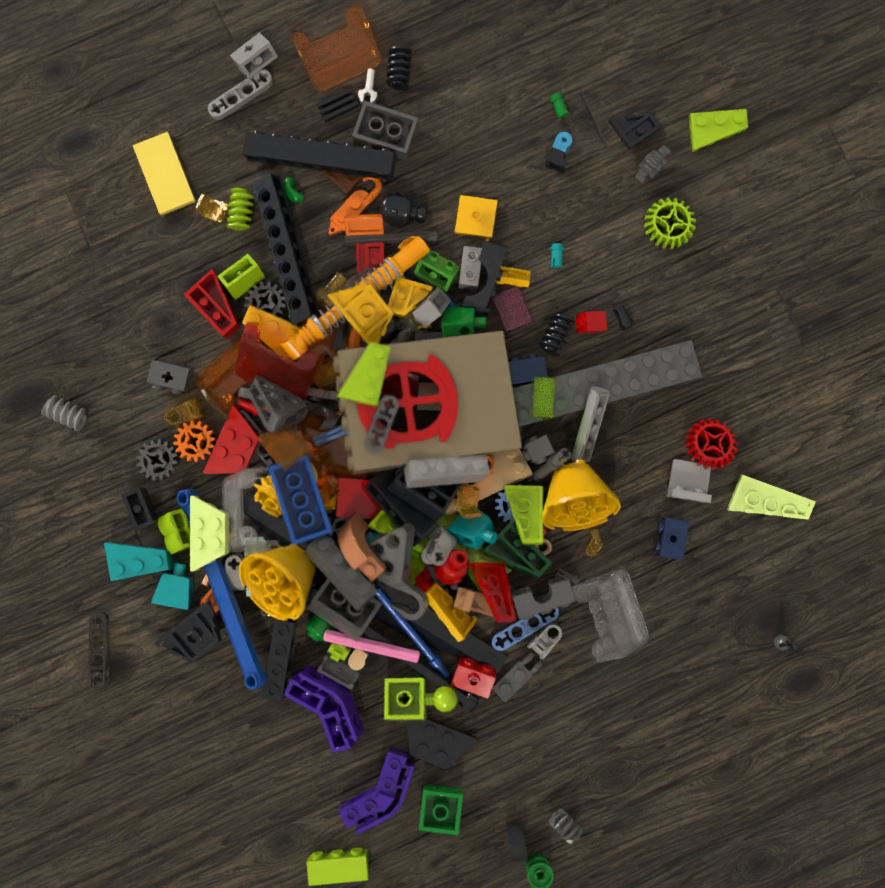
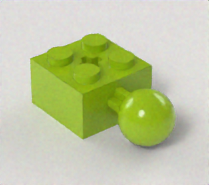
(396, 688)

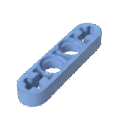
(526, 630)

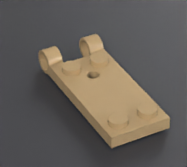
(508, 470)

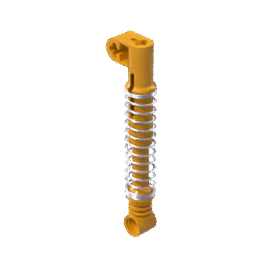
(392, 269)

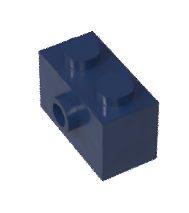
(525, 370)
(671, 538)

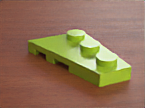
(713, 126)

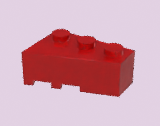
(214, 304)

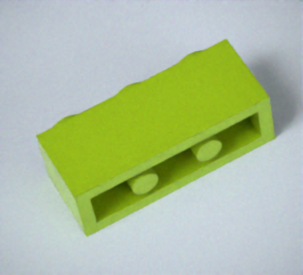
(337, 867)

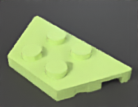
(207, 533)

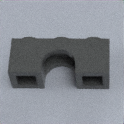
(559, 594)

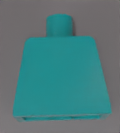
(473, 531)
(175, 589)

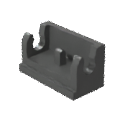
(339, 671)

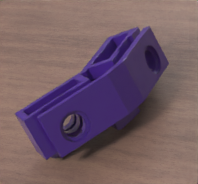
(331, 703)
(379, 796)

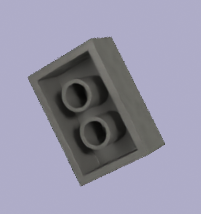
(386, 129)
(338, 611)

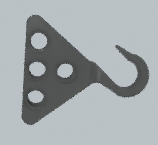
(285, 414)
(398, 577)

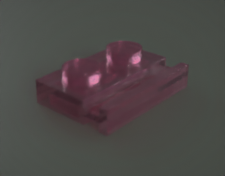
(512, 309)

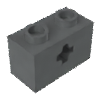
(160, 371)

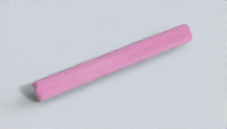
(372, 646)

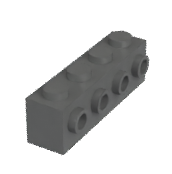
(337, 569)

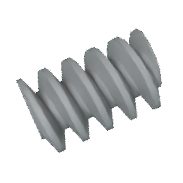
(64, 413)

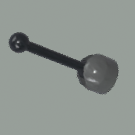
(785, 643)

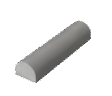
(590, 424)

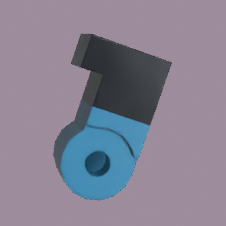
(560, 147)

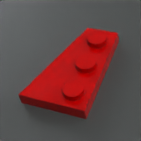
(495, 588)

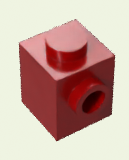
(591, 322)

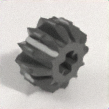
(565, 826)

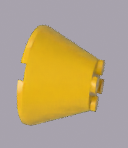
(578, 499)
(278, 580)

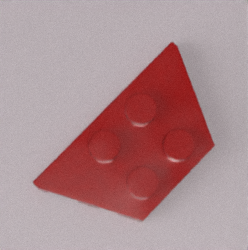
(234, 446)

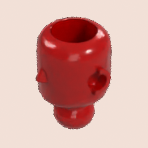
(454, 568)

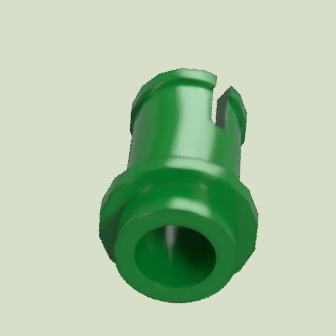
(559, 105)

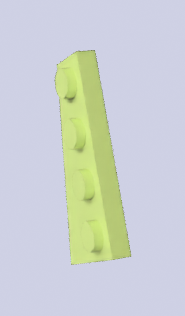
(763, 498)

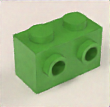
(437, 270)

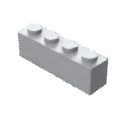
(446, 471)

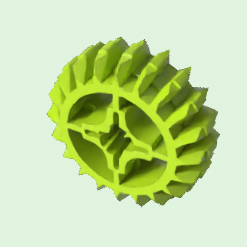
(678, 224)

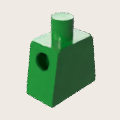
(461, 321)

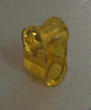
(187, 412)

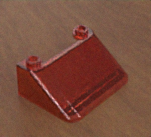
(260, 361)

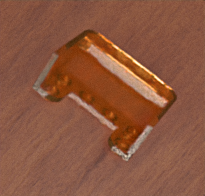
(288, 447)

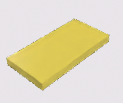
(164, 173)

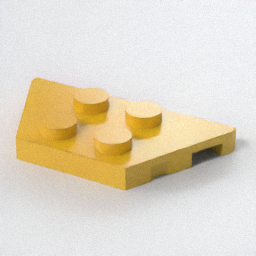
(364, 311)

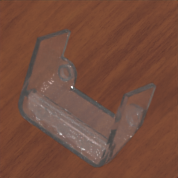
(240, 537)

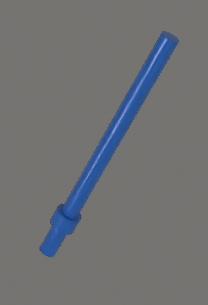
(433, 660)

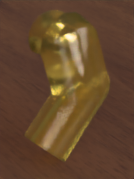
(595, 545)

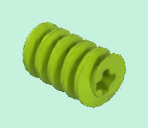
(239, 209)

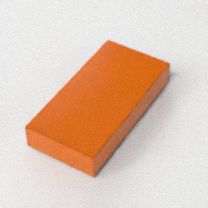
(364, 224)

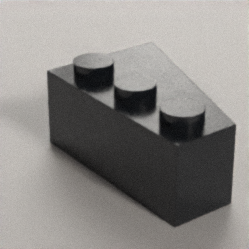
(428, 499)

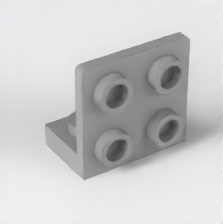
(689, 481)

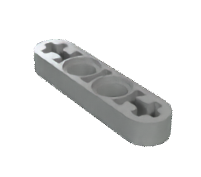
(242, 97)

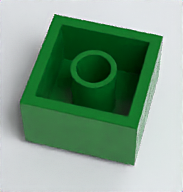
(441, 809)

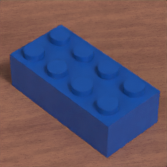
(299, 500)

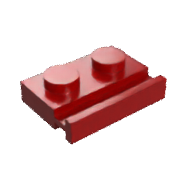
(369, 255)

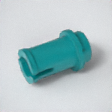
(556, 255)

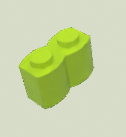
(176, 530)

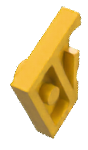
(407, 296)

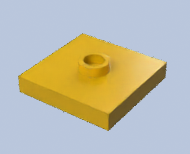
(475, 216)

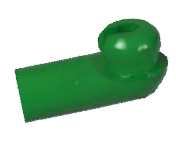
(291, 193)

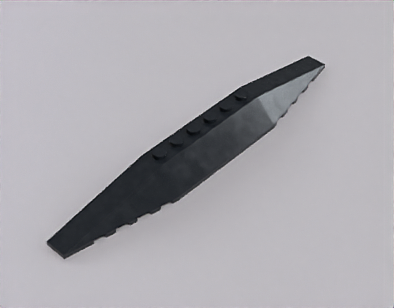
(428, 626)

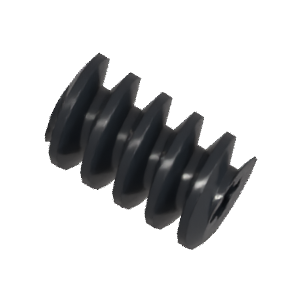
(398, 68)
(555, 333)

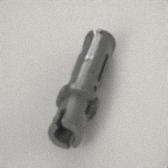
(553, 463)

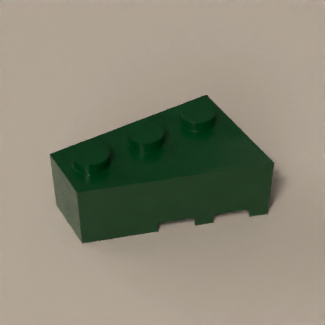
(519, 556)

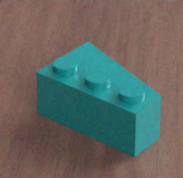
(134, 560)

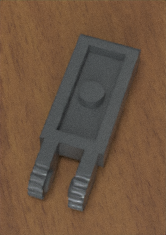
(515, 677)

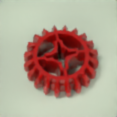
(723, 457)

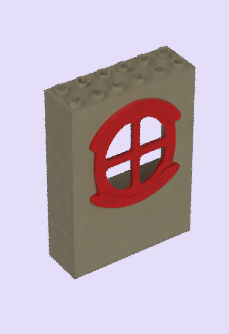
(473, 396)

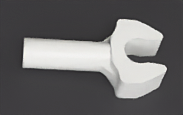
(368, 90)

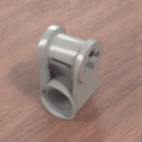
(440, 547)
(233, 571)
(544, 640)

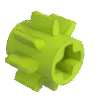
(338, 652)

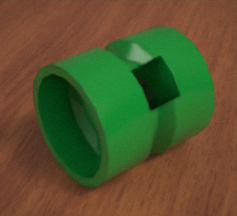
(538, 866)

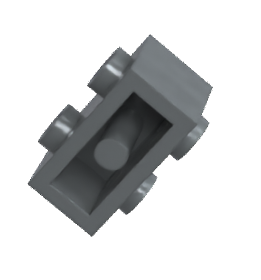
(537, 449)

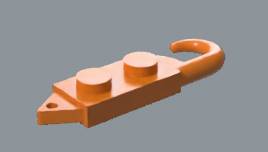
(354, 205)

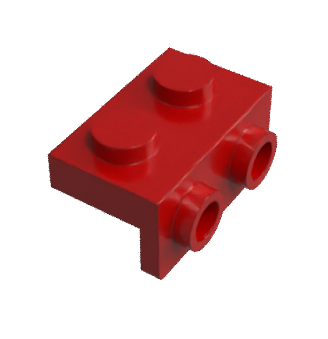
(392, 385)

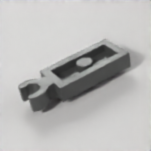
(317, 394)

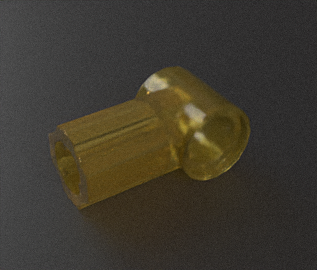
(335, 285)

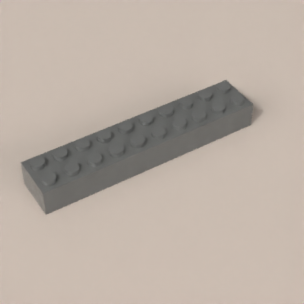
(622, 377)

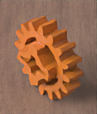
(187, 444)

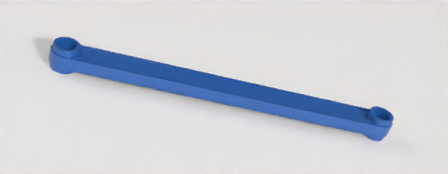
(230, 611)

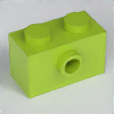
(241, 276)

